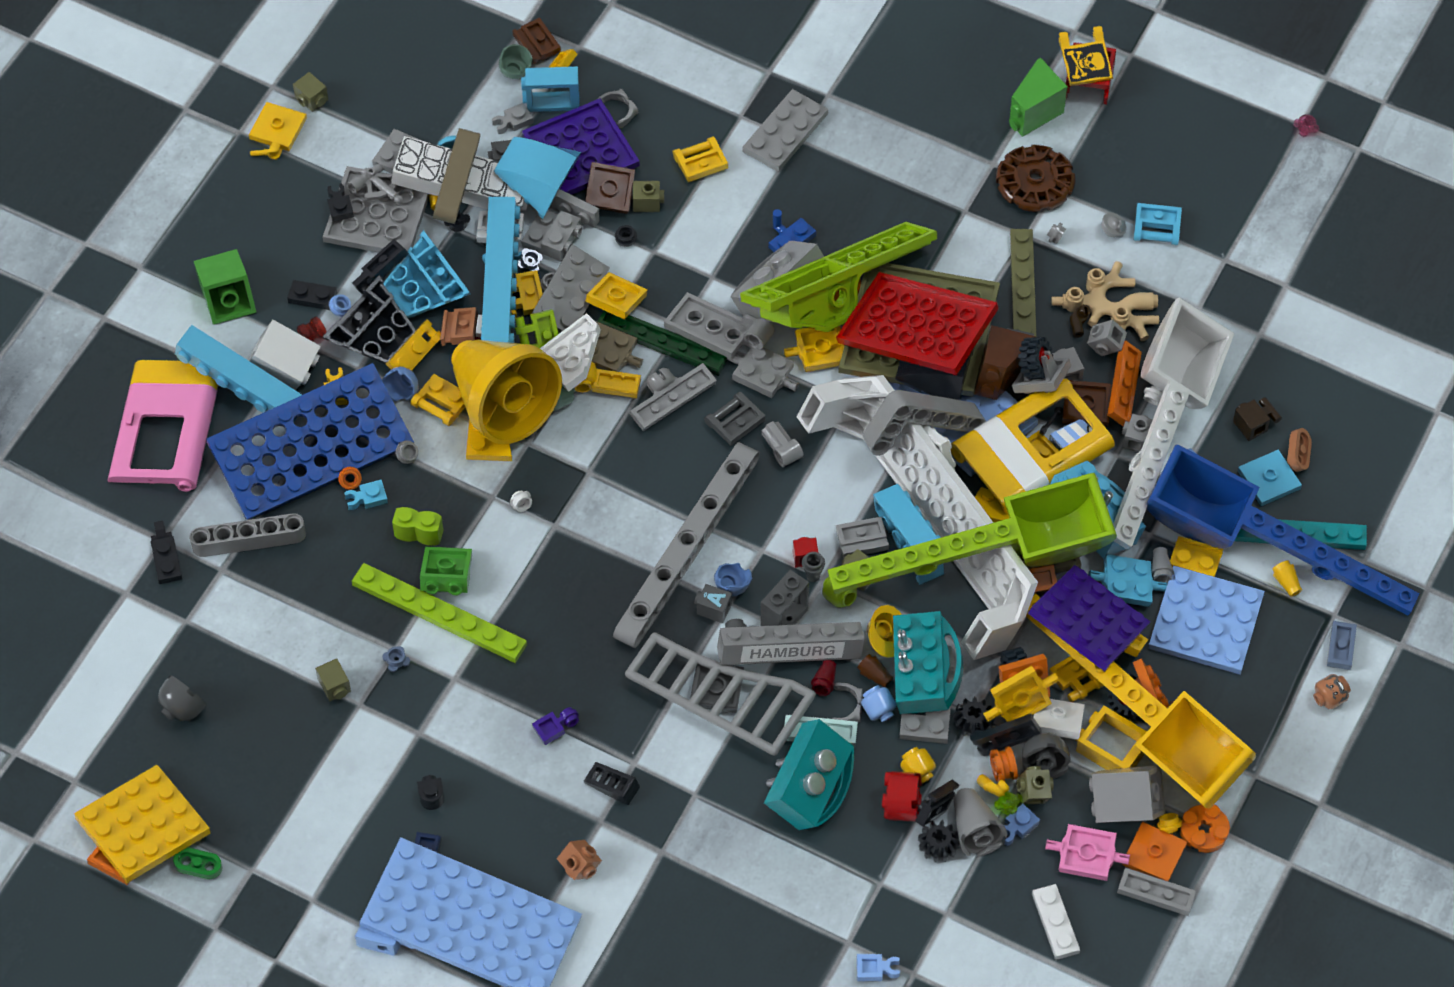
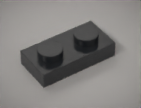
(311, 294)

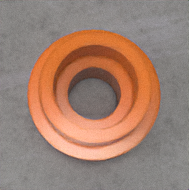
(353, 484)

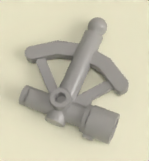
(373, 176)

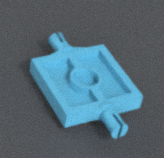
(1129, 579)

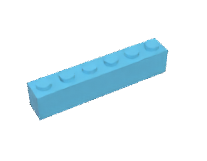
(232, 371)

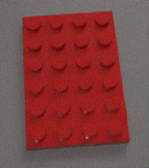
(917, 323)

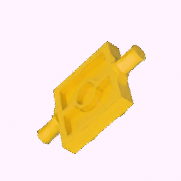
(816, 348)
(1021, 695)

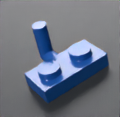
(798, 231)

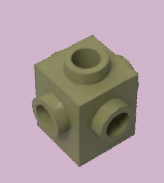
(1035, 785)

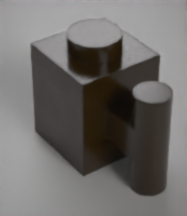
(1253, 419)

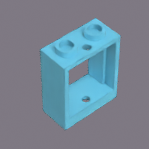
(550, 78)

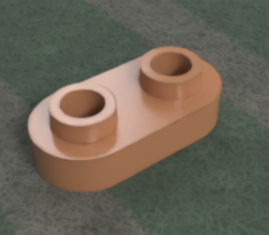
(1299, 450)

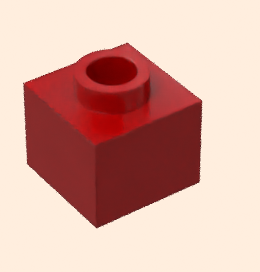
(802, 547)

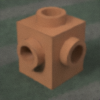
(579, 860)

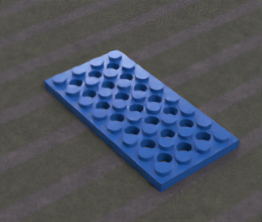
(284, 416)

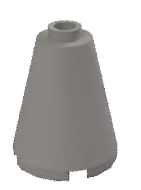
(976, 823)

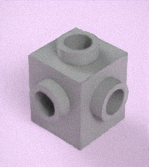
(1106, 338)
(1136, 432)

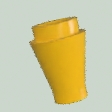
(1287, 577)

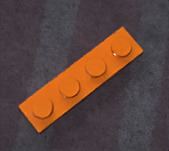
(1124, 383)

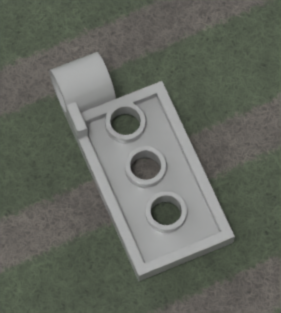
(750, 330)

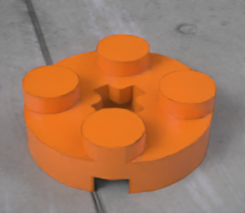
(1198, 838)

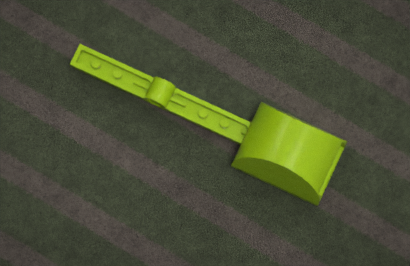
(1046, 522)

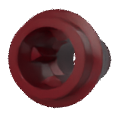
(824, 679)

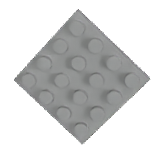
(377, 220)

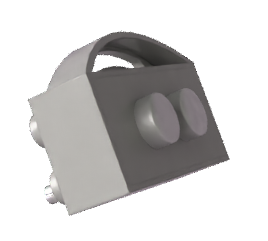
(785, 259)

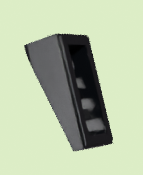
(625, 790)

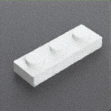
(1055, 922)

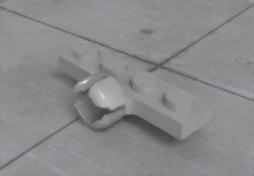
(670, 394)

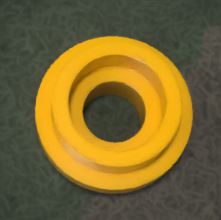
(1169, 822)

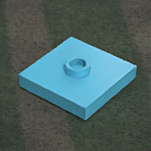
(1272, 476)

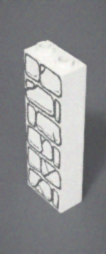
(424, 165)

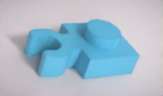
(370, 495)

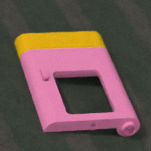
(166, 390)

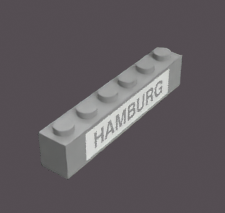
(790, 643)

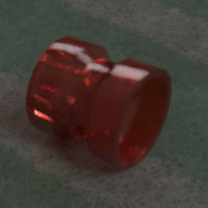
(312, 330)

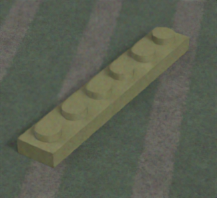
(1023, 280)

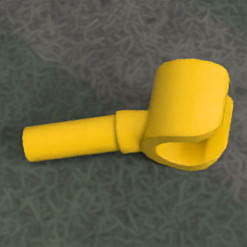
(273, 152)

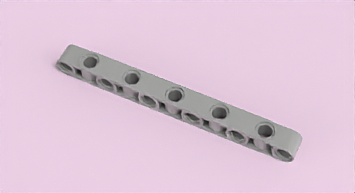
(679, 556)

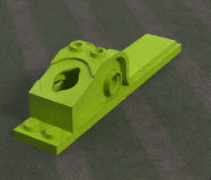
(807, 293)

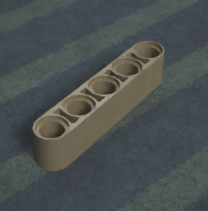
(456, 176)

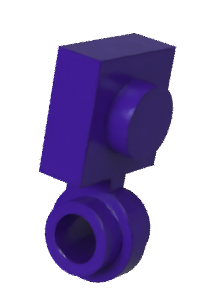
(551, 728)

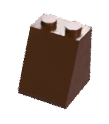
(999, 362)

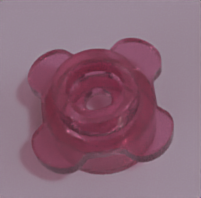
(1303, 121)

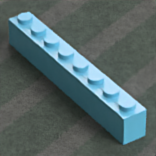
(499, 270)

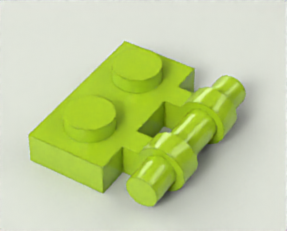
(542, 324)

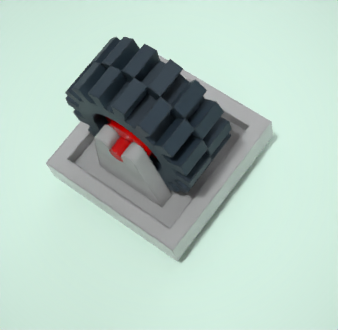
(1039, 368)

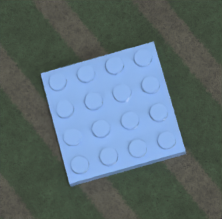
(1206, 620)

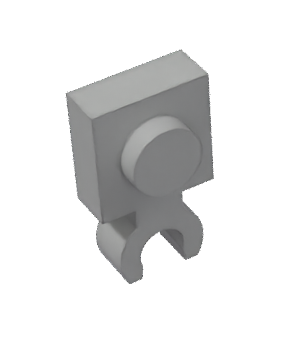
(514, 117)

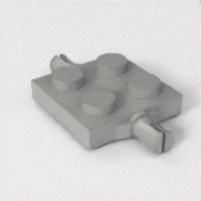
(763, 371)

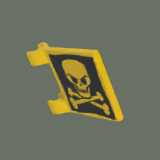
(1086, 61)

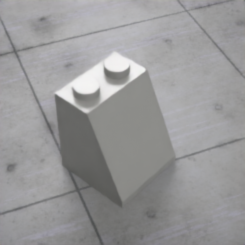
(1127, 794)

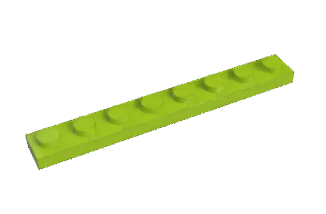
(439, 613)

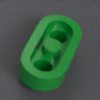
(199, 862)

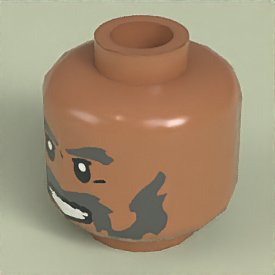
(1331, 691)

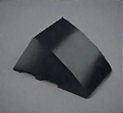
(372, 325)
(933, 381)

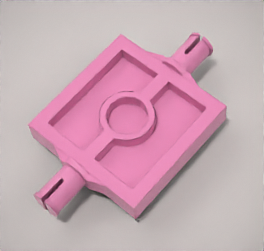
(1087, 852)

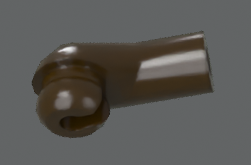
(1078, 318)

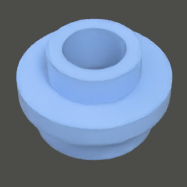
(342, 301)

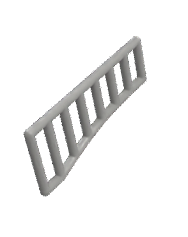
(738, 675)

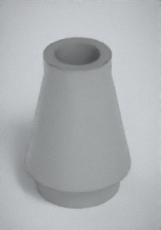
(1161, 565)

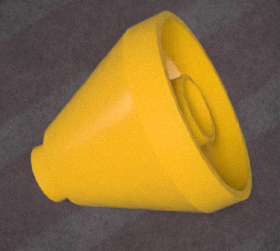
(506, 387)

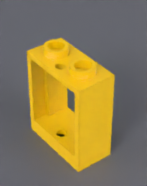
(1099, 755)

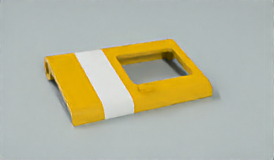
(1008, 459)

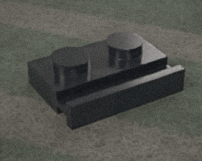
(937, 804)

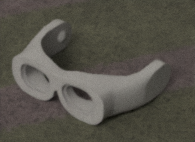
(621, 96)
(858, 694)

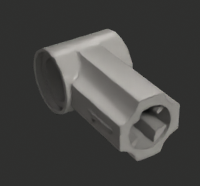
(784, 448)

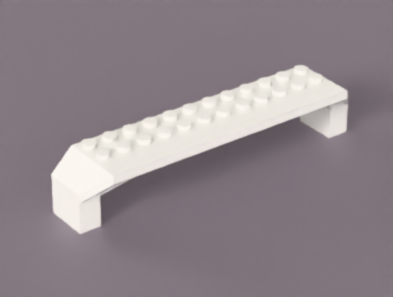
(944, 500)

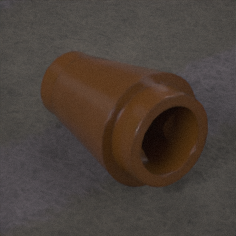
(874, 670)

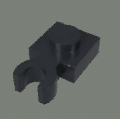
(339, 204)

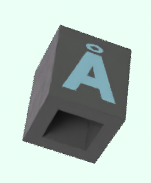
(713, 603)

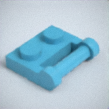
(1157, 217)

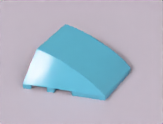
(535, 170)
(424, 280)

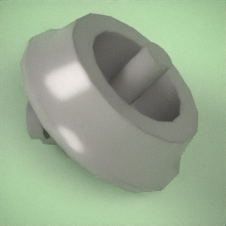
(1113, 225)

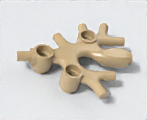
(1120, 311)

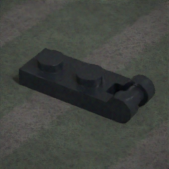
(1005, 735)

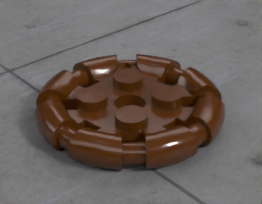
(1035, 188)

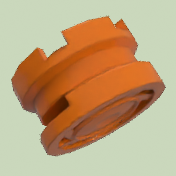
(1003, 764)

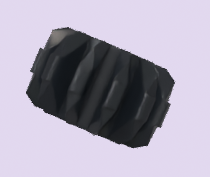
(970, 716)
(938, 832)

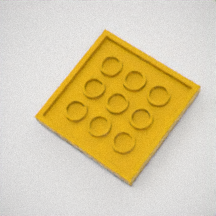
(142, 823)

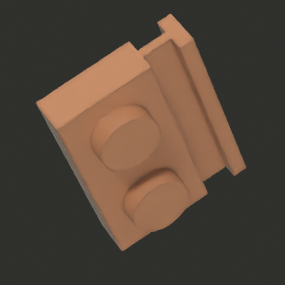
(459, 325)

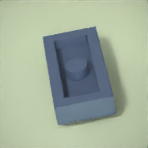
(1341, 645)

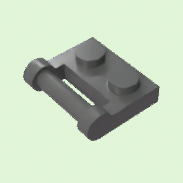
(738, 423)

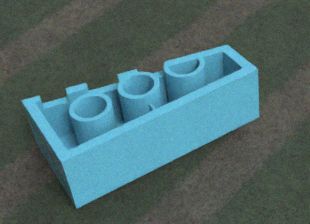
(905, 523)

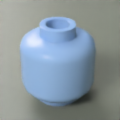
(878, 703)

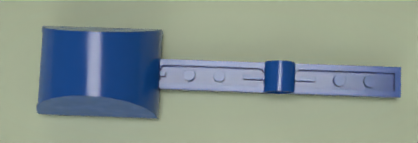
(1213, 504)

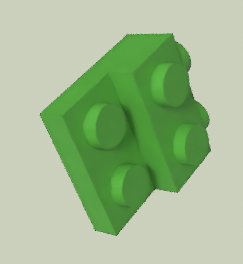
(445, 570)

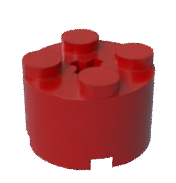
(902, 796)

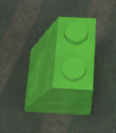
(1037, 99)
(225, 286)

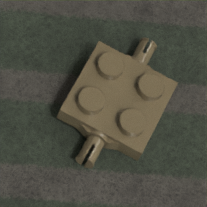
(614, 350)

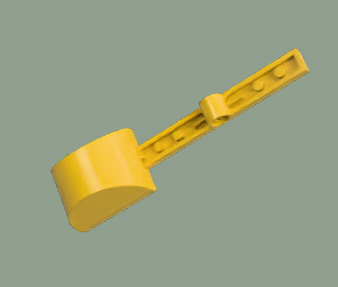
(1181, 739)

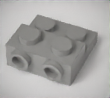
(553, 234)

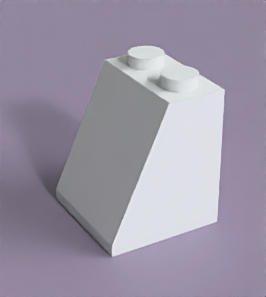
(285, 354)

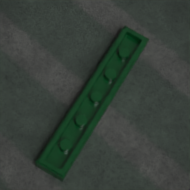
(666, 342)

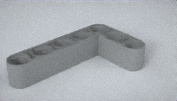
(920, 409)

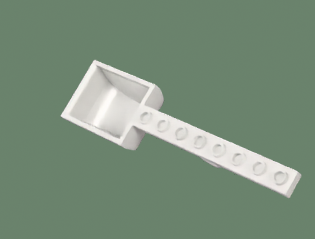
(1185, 366)

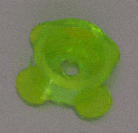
(1008, 807)

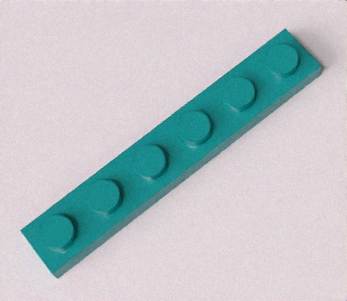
(1332, 534)

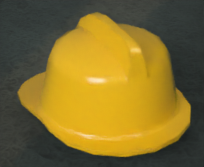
(881, 630)

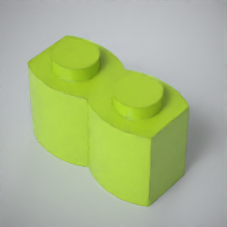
(420, 526)

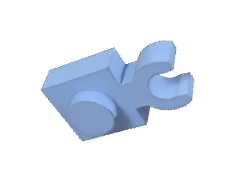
(871, 967)

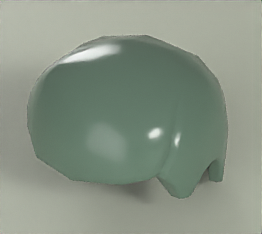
(514, 61)

